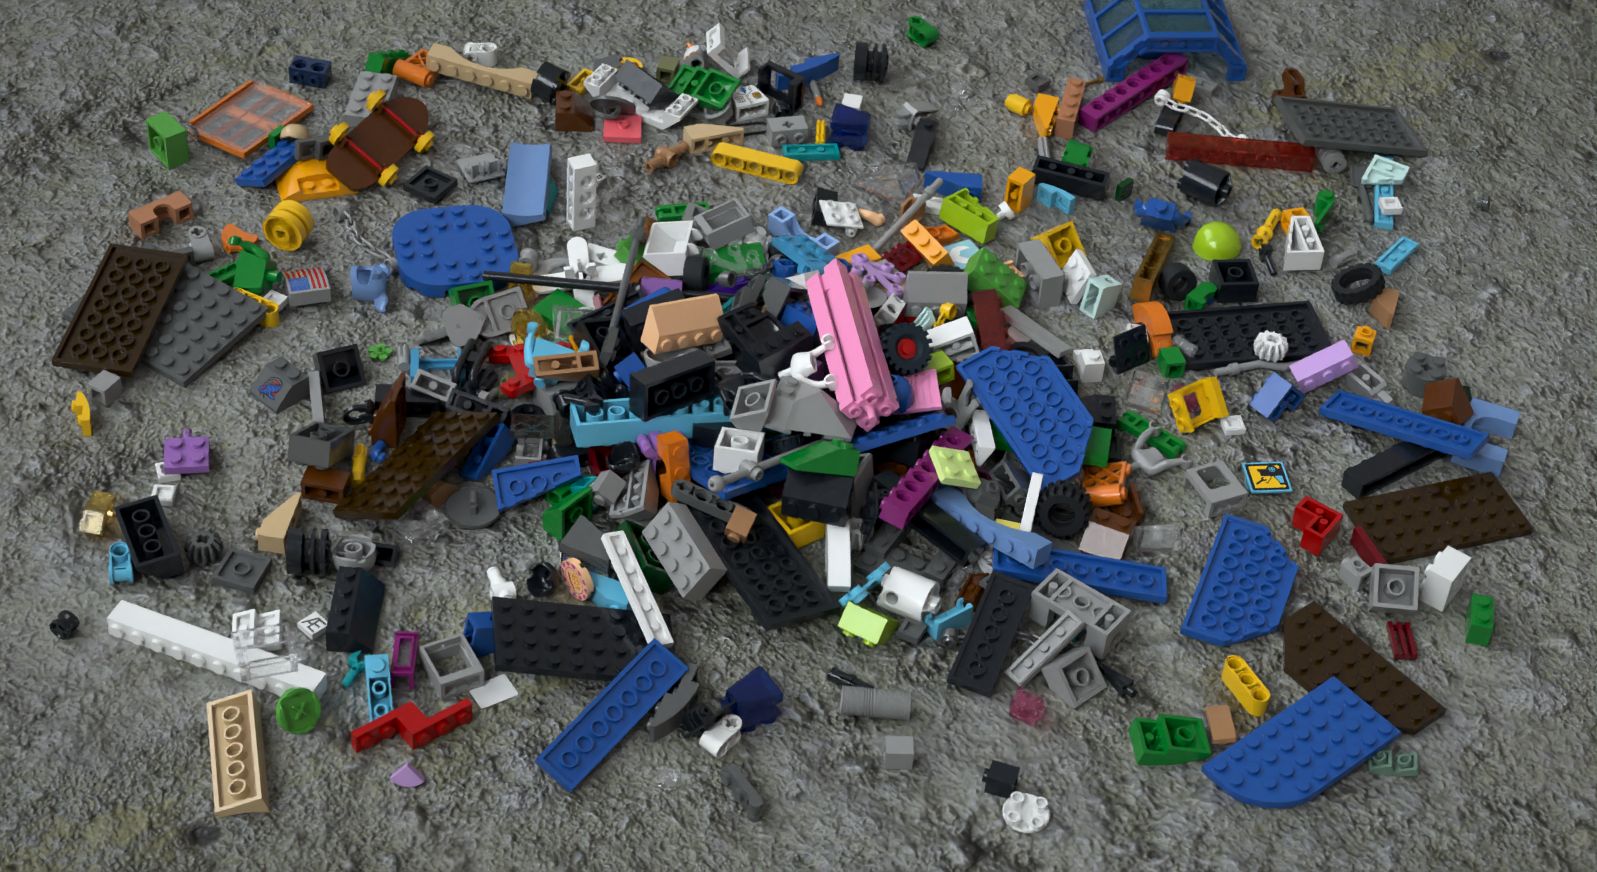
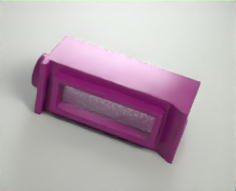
(405, 657)

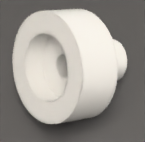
(1005, 211)

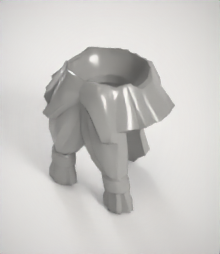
(959, 407)

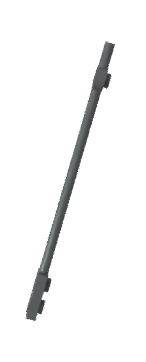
(611, 341)

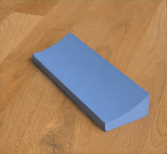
(527, 183)

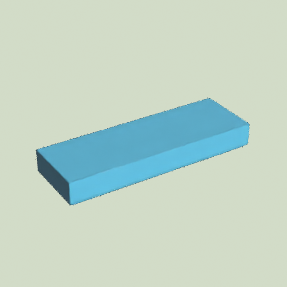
(1396, 255)

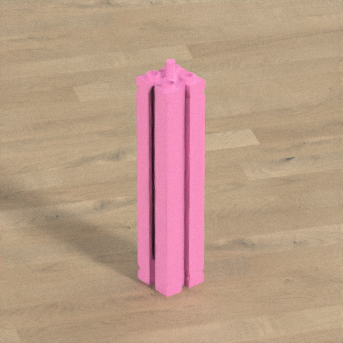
(858, 358)

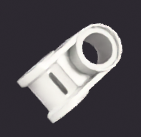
(481, 53)
(722, 735)

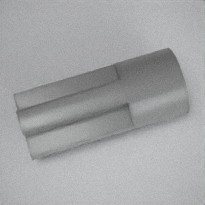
(1341, 258)
(404, 358)

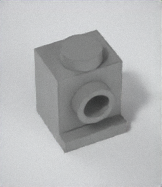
(1355, 573)

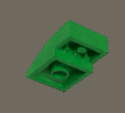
(1168, 740)

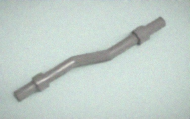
(1235, 368)

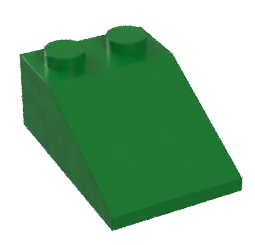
(825, 457)

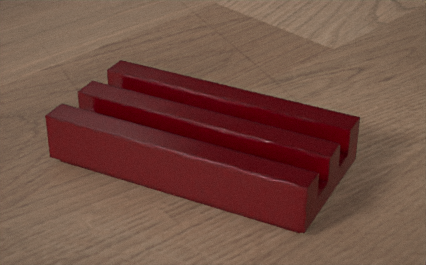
(1409, 638)

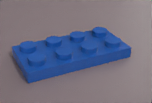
(269, 166)

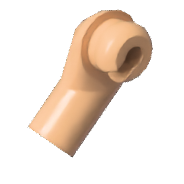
(872, 217)

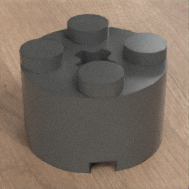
(1421, 370)

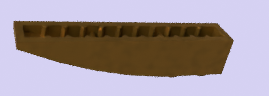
(1151, 267)

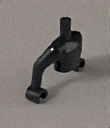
(728, 386)

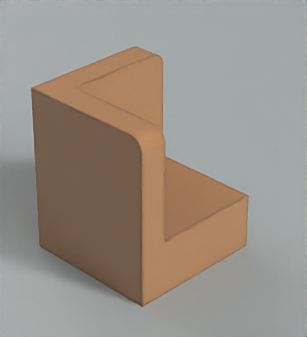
(919, 215)

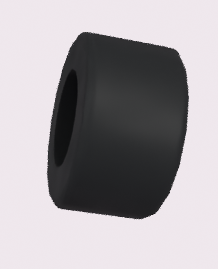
(696, 273)
(1170, 275)

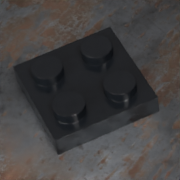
(430, 184)

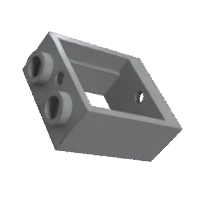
(720, 215)
(458, 681)

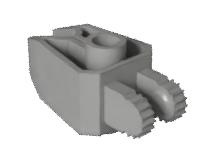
(912, 112)

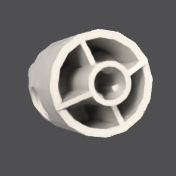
(909, 594)

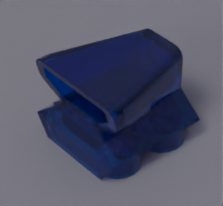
(849, 127)
(755, 699)

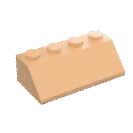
(682, 324)

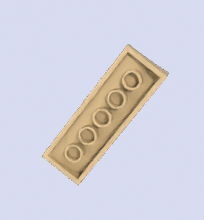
(237, 755)

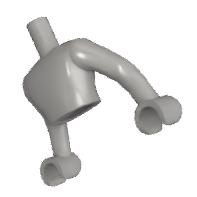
(1151, 460)

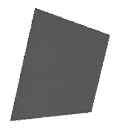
(612, 61)

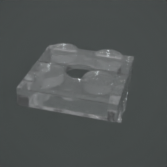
(421, 530)

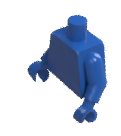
(1161, 214)

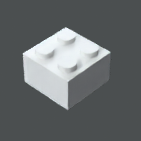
(735, 446)
(1444, 578)

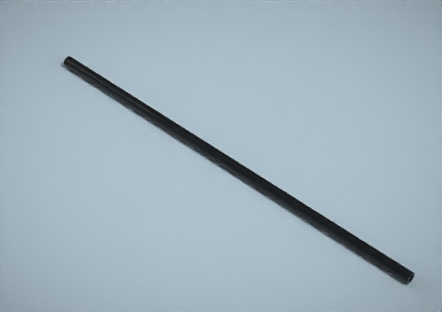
(588, 284)

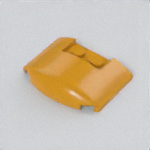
(309, 181)

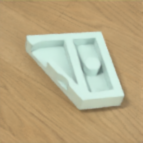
(1385, 172)

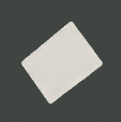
(494, 691)

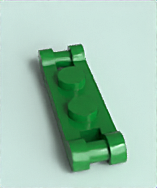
(1165, 442)

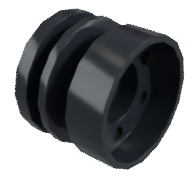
(870, 61)
(308, 551)

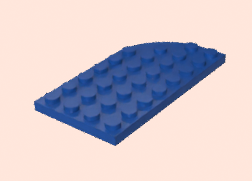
(1302, 749)

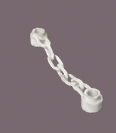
(1163, 97)

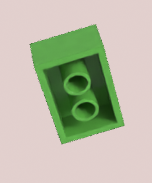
(989, 272)

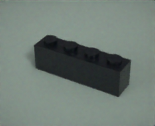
(1071, 177)

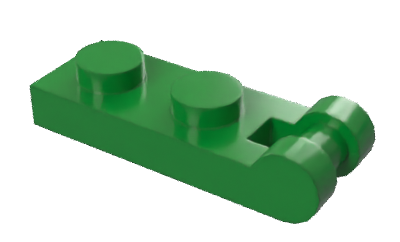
(674, 212)

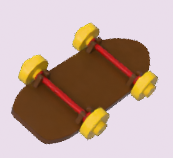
(378, 142)

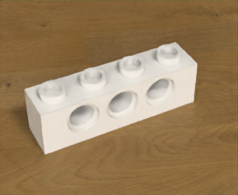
(581, 191)

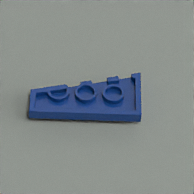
(527, 481)

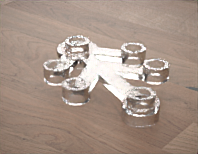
(741, 264)

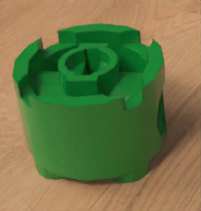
(1077, 153)

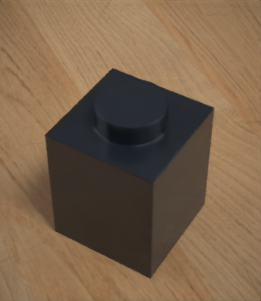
(1000, 779)

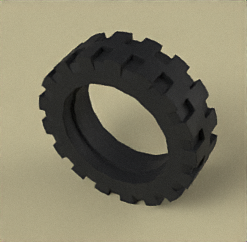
(1354, 274)

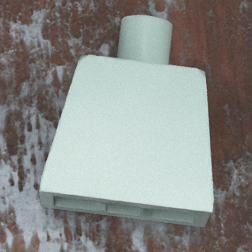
(1100, 295)

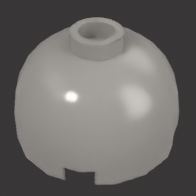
(354, 552)

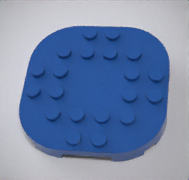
(452, 247)

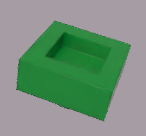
(274, 137)

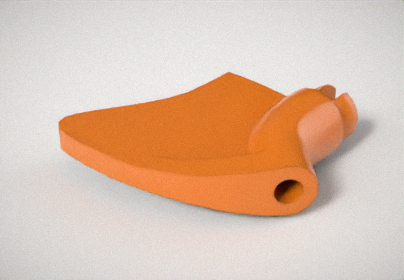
(231, 230)

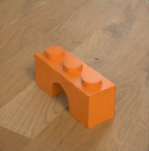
(674, 452)

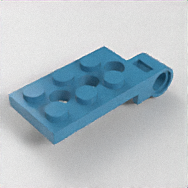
(804, 252)

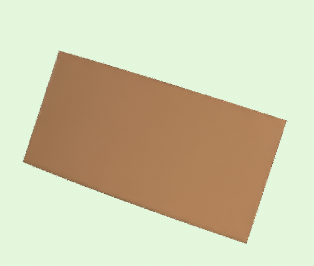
(1220, 724)

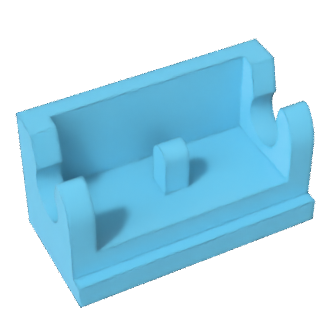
(953, 618)

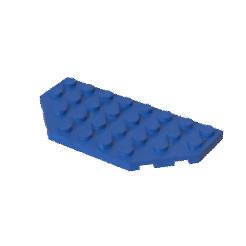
(1032, 410)
(1240, 585)

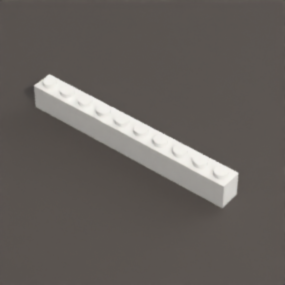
(203, 648)

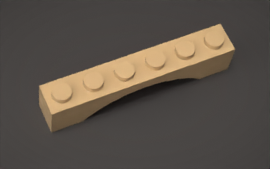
(448, 62)

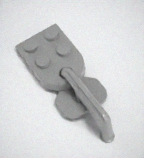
(485, 318)

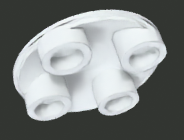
(1026, 812)

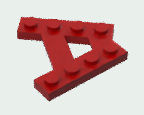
(515, 355)

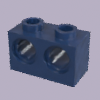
(310, 72)

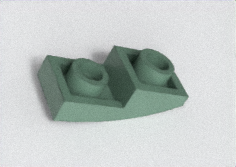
(1394, 765)

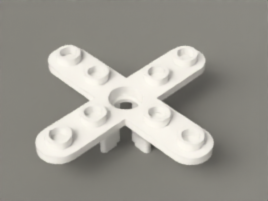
(580, 264)

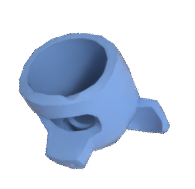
(370, 284)

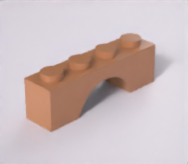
(1069, 108)

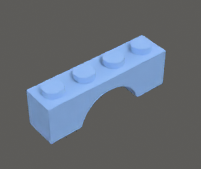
(785, 223)

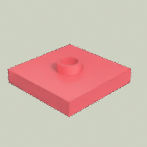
(623, 129)

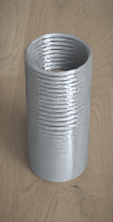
(880, 702)

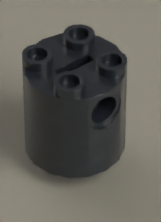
(1205, 182)

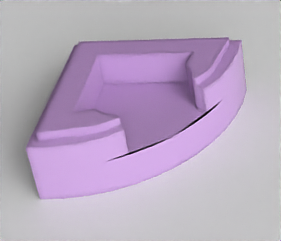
(407, 776)

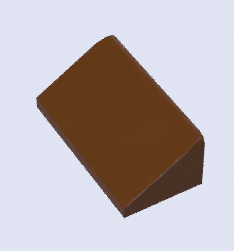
(972, 590)

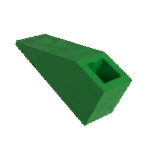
(384, 61)

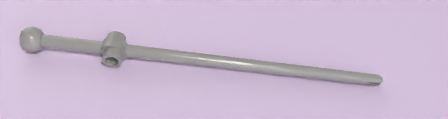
(752, 470)

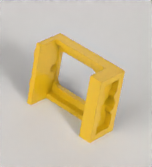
(1209, 399)

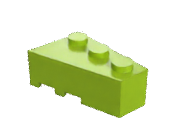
(969, 216)

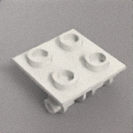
(842, 215)

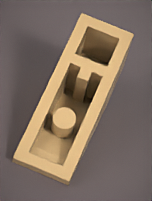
(706, 136)
(275, 527)

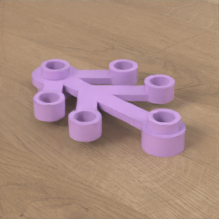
(861, 262)

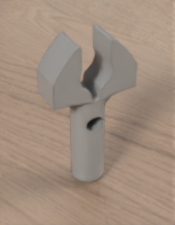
(489, 396)

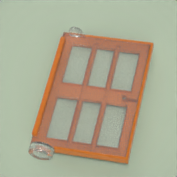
(246, 118)

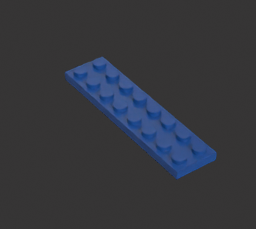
(1404, 424)
(1100, 573)
(611, 715)

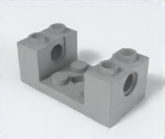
(1103, 617)

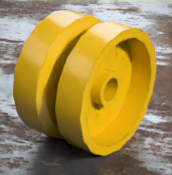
(288, 225)

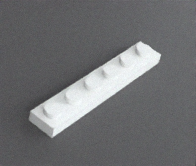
(636, 588)

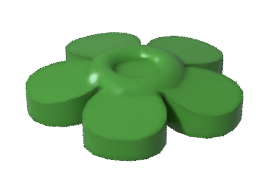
(379, 352)

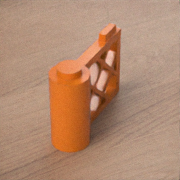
(413, 72)
(1103, 492)

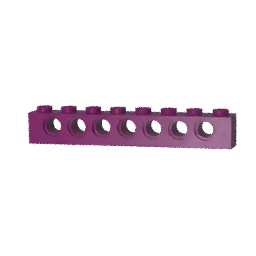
(1132, 91)
(919, 481)

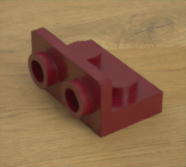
(902, 256)

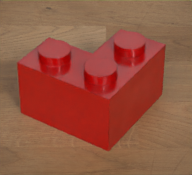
(1318, 524)

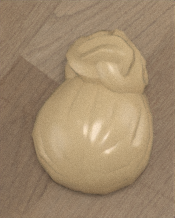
(294, 132)

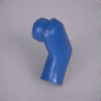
(377, 453)

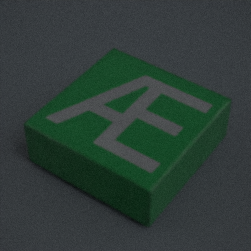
(1124, 190)

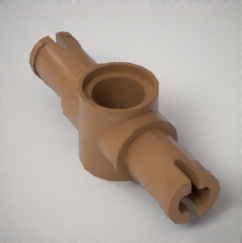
(666, 157)

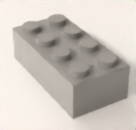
(365, 85)
(684, 551)

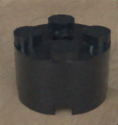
(550, 79)

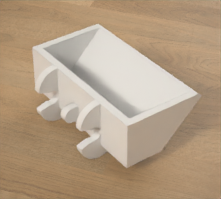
(671, 244)

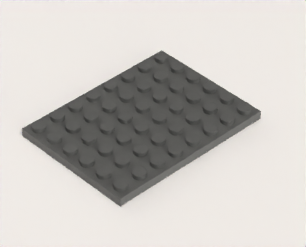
(197, 325)

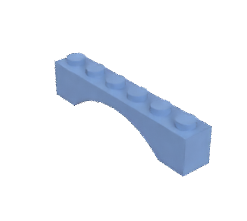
(1021, 545)

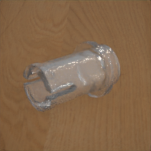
(1184, 345)

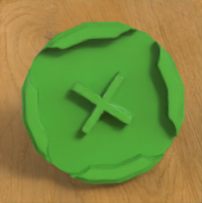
(298, 710)

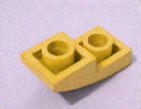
(81, 408)

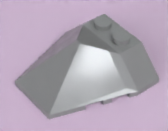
(807, 410)

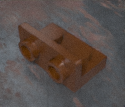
(1132, 507)

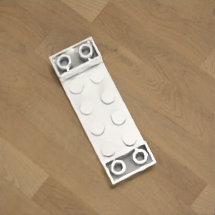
(603, 83)

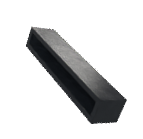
(1387, 468)
(938, 526)

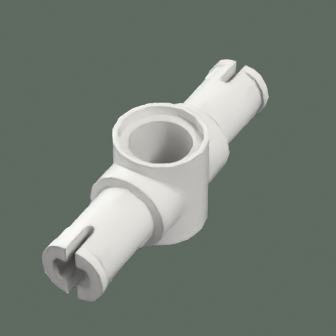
(499, 585)

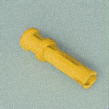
(1265, 232)

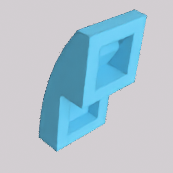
(1054, 196)

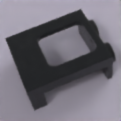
(795, 86)

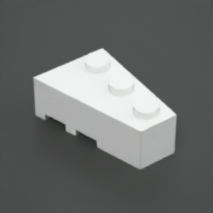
(1302, 245)
(954, 339)

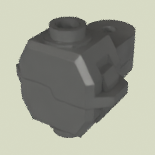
(984, 498)

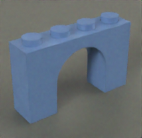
(1491, 419)

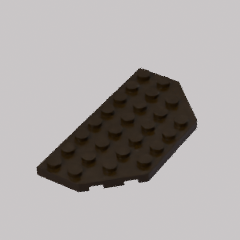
(1322, 647)

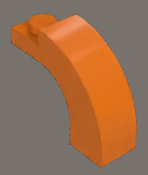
(1157, 324)

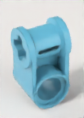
(120, 563)

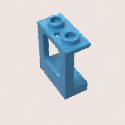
(429, 364)

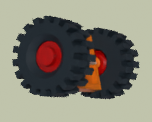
(906, 348)

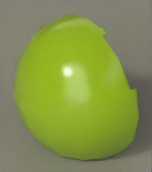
(1217, 241)

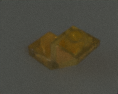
(95, 512)

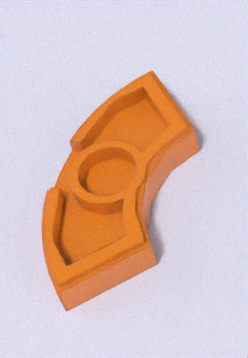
(943, 234)

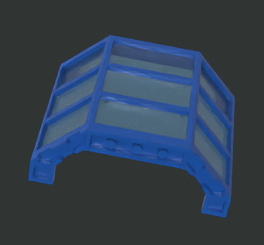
(1140, 26)

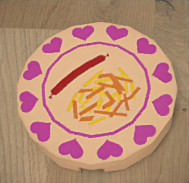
(577, 579)

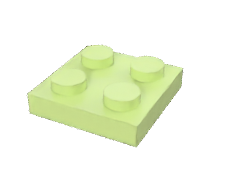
(954, 467)

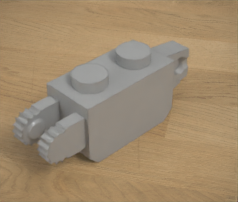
(1368, 384)

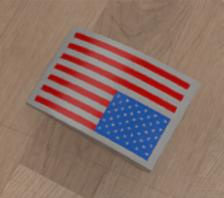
(306, 286)

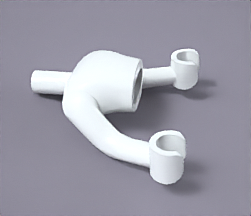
(805, 364)

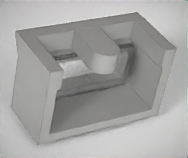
(530, 450)

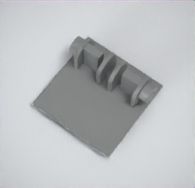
(481, 167)

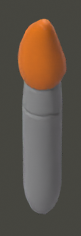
(816, 92)

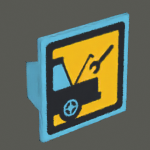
(1266, 477)

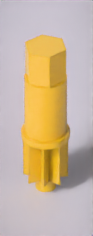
(359, 463)

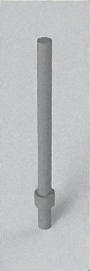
(926, 195)

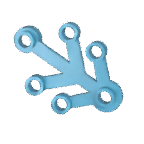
(858, 593)

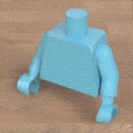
(542, 348)

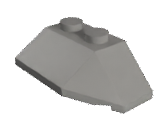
(639, 496)

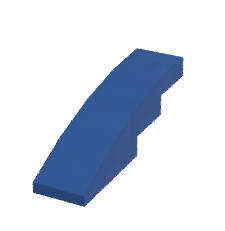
(812, 69)

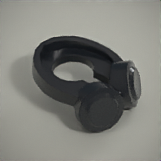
(368, 408)

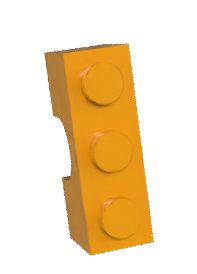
(926, 244)

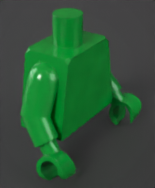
(254, 268)

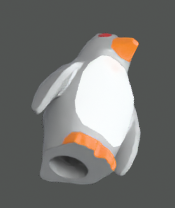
(695, 56)

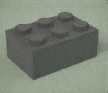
(320, 445)

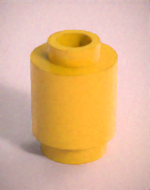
(1019, 105)

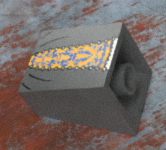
(585, 544)

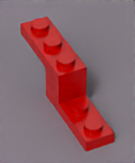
(411, 725)

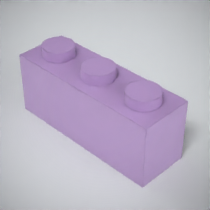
(1323, 366)

